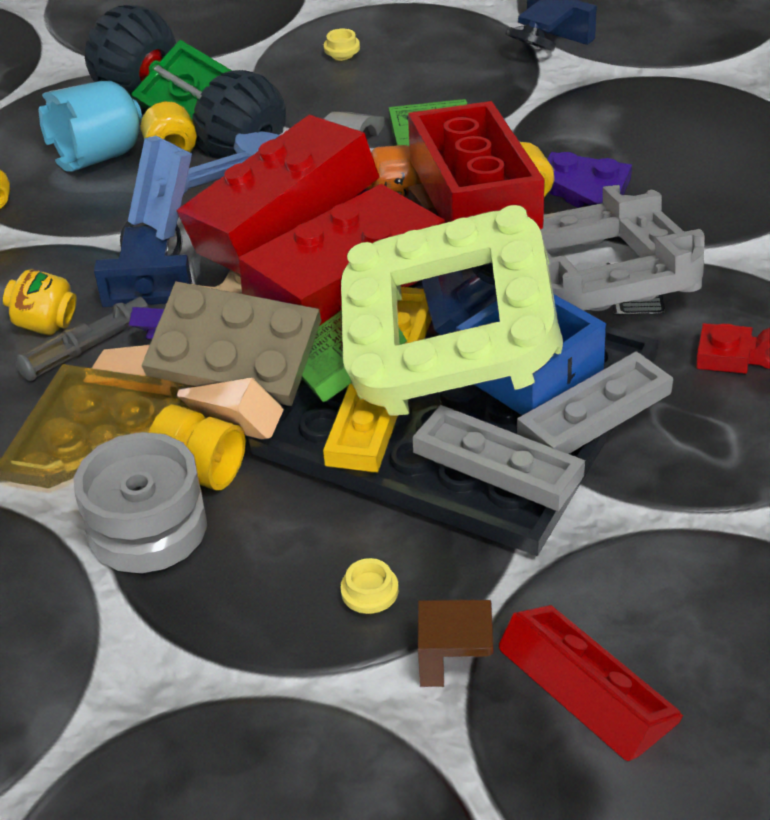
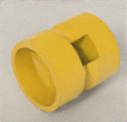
(213, 442)

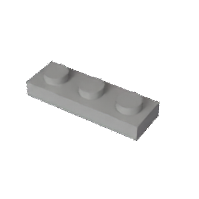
(596, 404)
(499, 457)

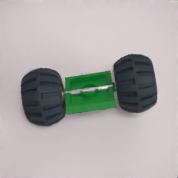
(142, 56)

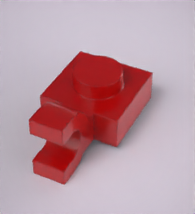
(732, 348)

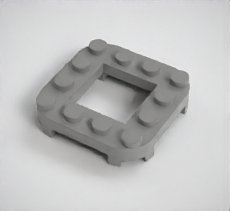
(668, 260)

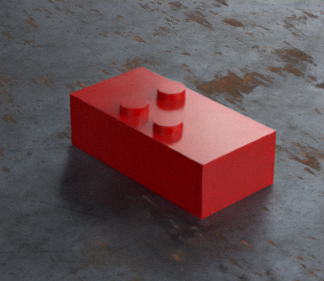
(473, 162)
(278, 189)
(310, 259)

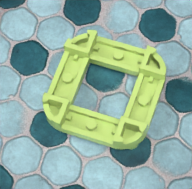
(513, 347)

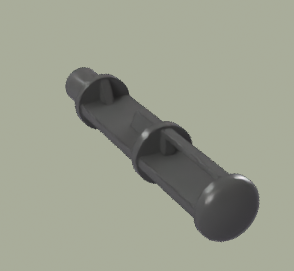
(76, 340)

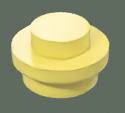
(341, 44)
(369, 586)

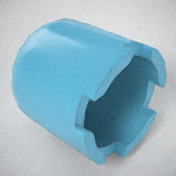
(89, 123)

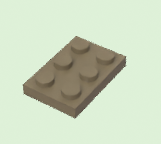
(229, 337)

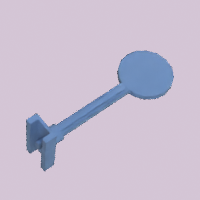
(166, 177)

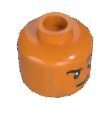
(395, 168)

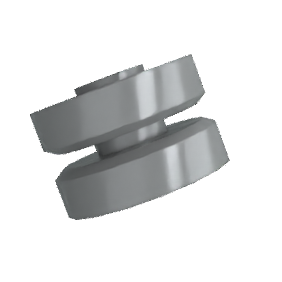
(141, 502)

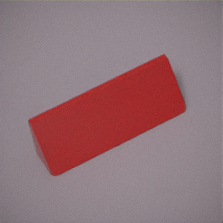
(588, 681)

